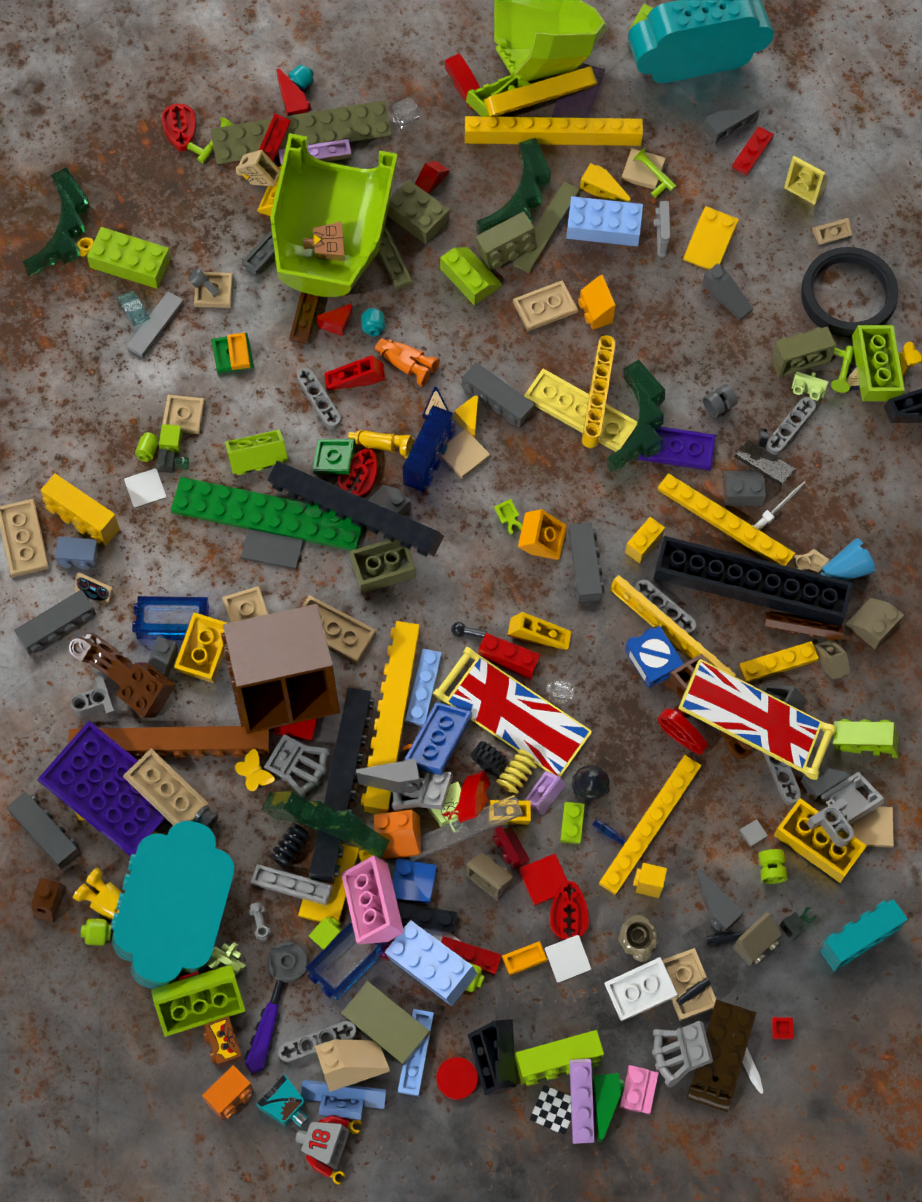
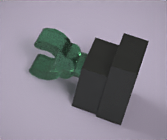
(167, 461)
(793, 924)

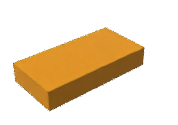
(238, 351)
(524, 958)

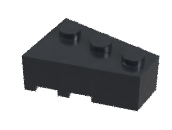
(905, 408)
(495, 1056)

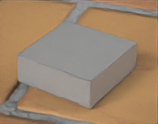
(753, 833)

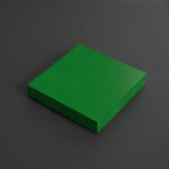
(222, 355)
(333, 456)

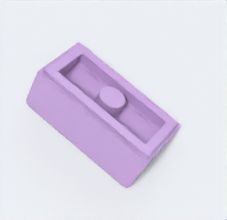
(545, 792)

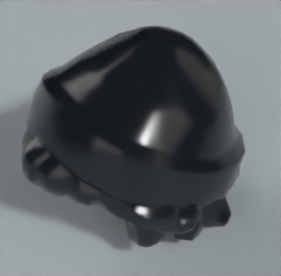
(590, 783)

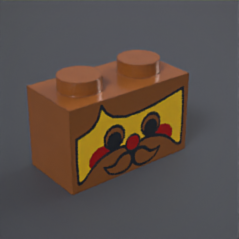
(223, 1042)

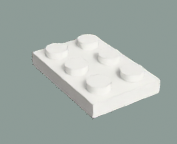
(641, 989)

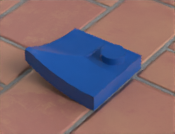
(413, 881)

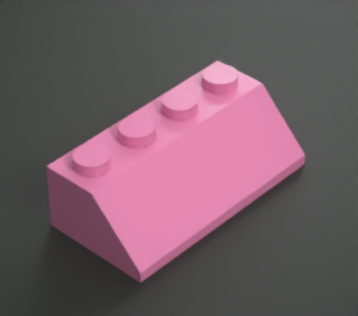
(372, 902)

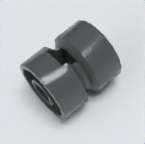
(721, 399)

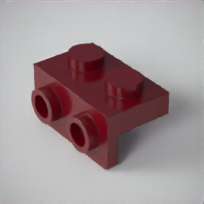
(510, 846)

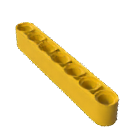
(540, 91)
(598, 391)

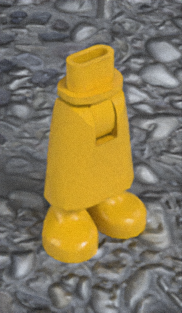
(383, 441)
(107, 899)

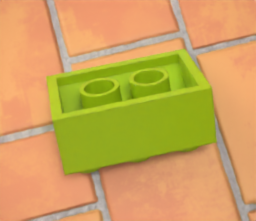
(469, 274)
(256, 451)

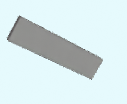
(155, 325)
(292, 884)

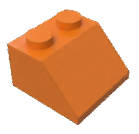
(402, 831)

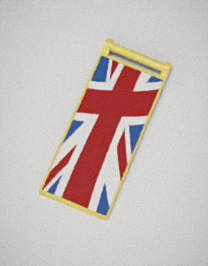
(514, 713)
(755, 718)

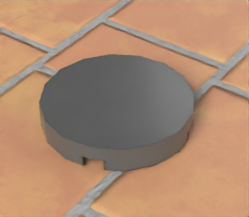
(287, 962)

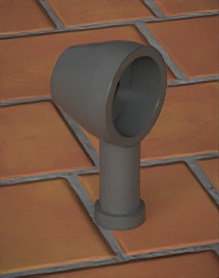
(198, 279)

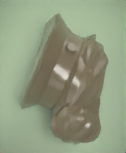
(638, 937)

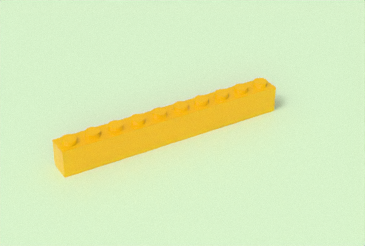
(553, 130)
(392, 709)

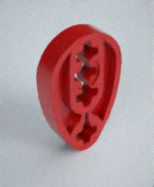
(171, 129)
(367, 480)
(682, 731)
(557, 914)

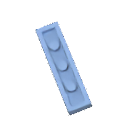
(423, 687)
(413, 1070)

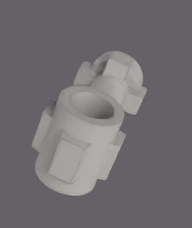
(262, 932)

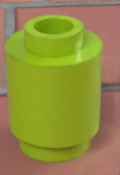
(146, 447)

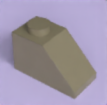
(832, 658)

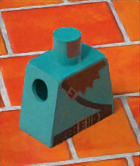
(283, 1103)

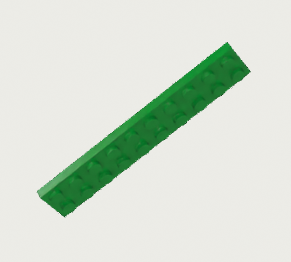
(263, 514)

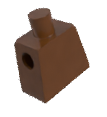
(47, 897)

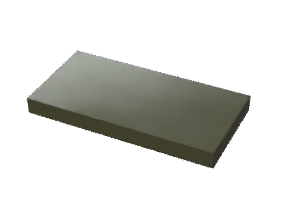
(385, 1023)

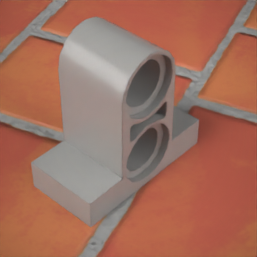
(92, 707)
(833, 828)

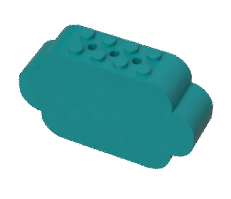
(699, 37)
(172, 904)

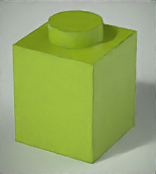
(171, 438)
(326, 932)

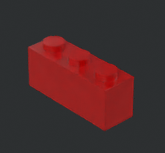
(509, 655)

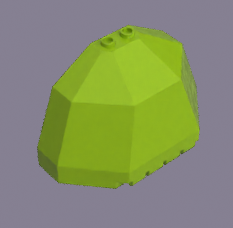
(545, 35)

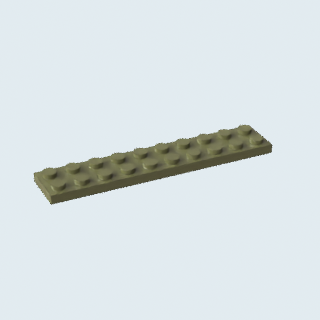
(349, 122)

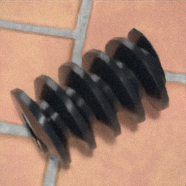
(290, 845)

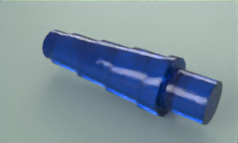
(606, 830)

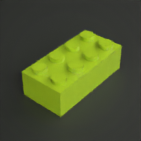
(129, 257)
(877, 362)
(198, 1000)
(553, 1058)

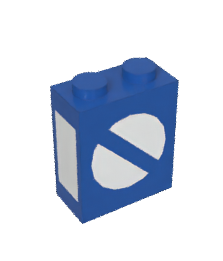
(653, 656)

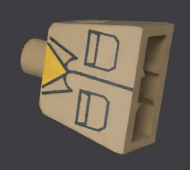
(258, 169)

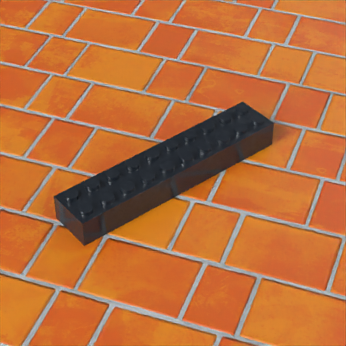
(753, 580)

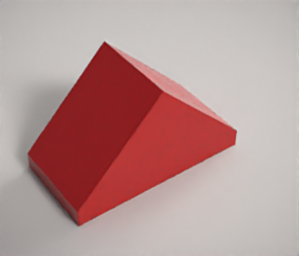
(431, 176)
(336, 320)

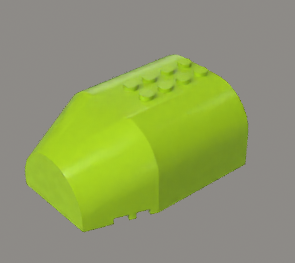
(322, 194)

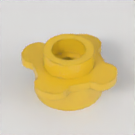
(84, 242)

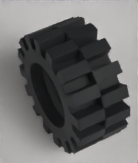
(489, 758)

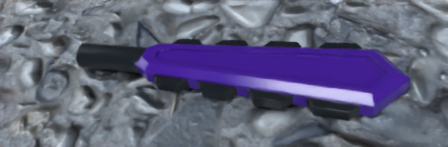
(261, 1043)

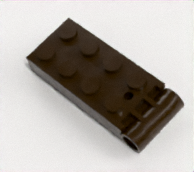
(728, 1039)

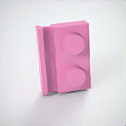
(639, 1089)

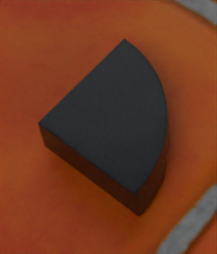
(763, 437)

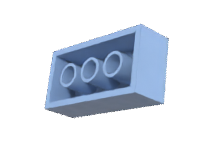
(604, 221)
(431, 963)

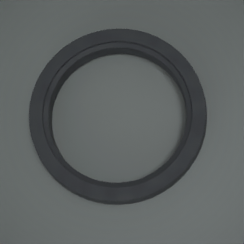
(848, 255)

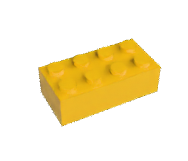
(80, 510)
(816, 844)

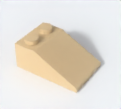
(350, 1061)

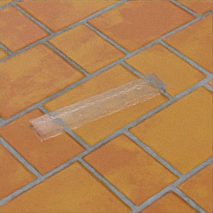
(458, 832)

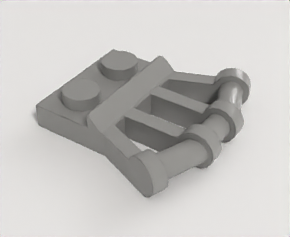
(286, 757)
(432, 793)
(693, 1046)

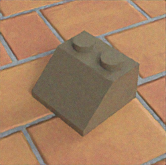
(875, 621)
(489, 875)
(758, 939)

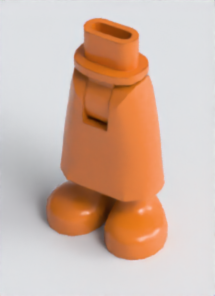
(408, 359)

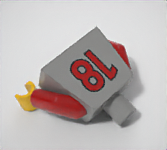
(325, 1143)

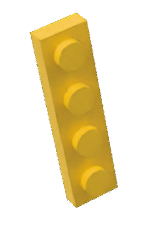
(778, 662)

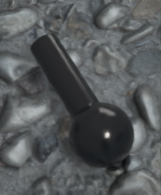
(459, 629)

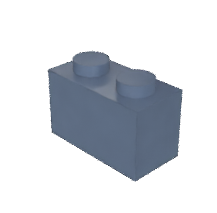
(77, 552)

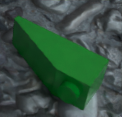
(606, 1096)

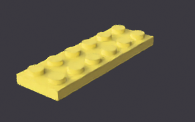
(570, 406)

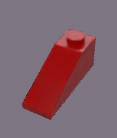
(292, 96)
(356, 374)

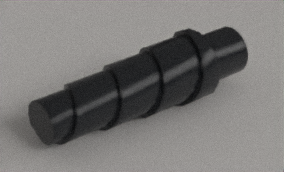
(722, 937)
(695, 990)

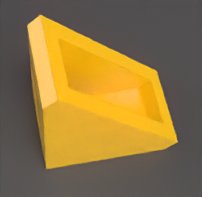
(467, 415)

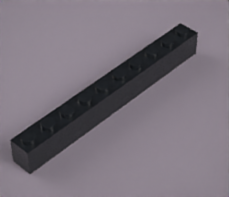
(353, 507)
(342, 779)

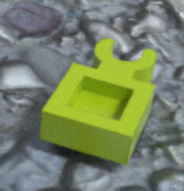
(507, 514)

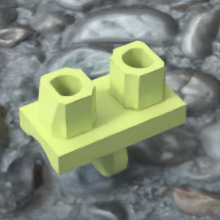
(810, 385)
(226, 957)

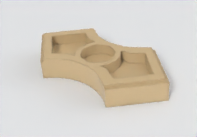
(809, 562)

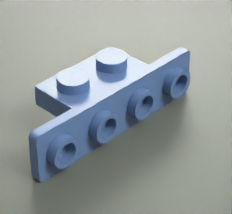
(343, 1102)

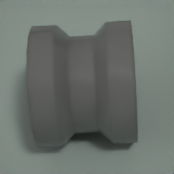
(206, 817)

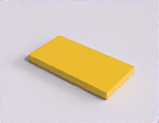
(318, 912)

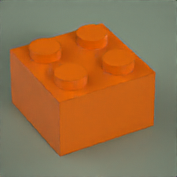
(228, 1093)

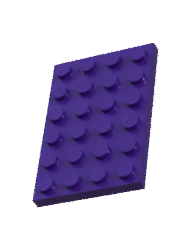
(92, 784)

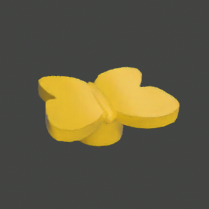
(909, 357)
(253, 772)

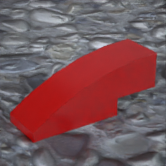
(461, 75)
(473, 796)

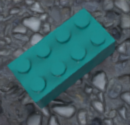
(863, 935)

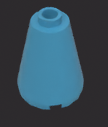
(850, 563)

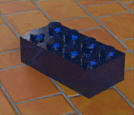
(428, 448)

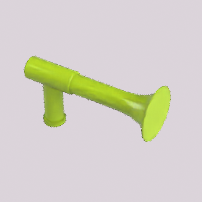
(204, 153)
(666, 182)
(841, 385)

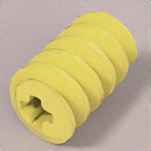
(516, 771)

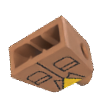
(327, 242)

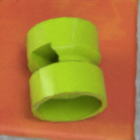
(774, 860)

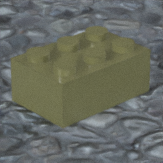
(417, 212)
(506, 241)
(803, 351)
(381, 565)

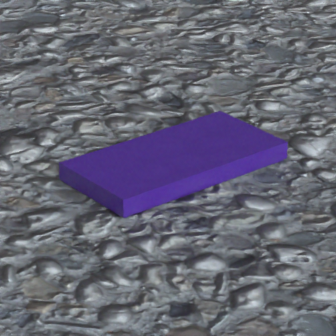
(684, 449)

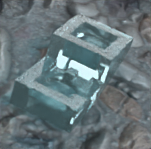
(133, 308)

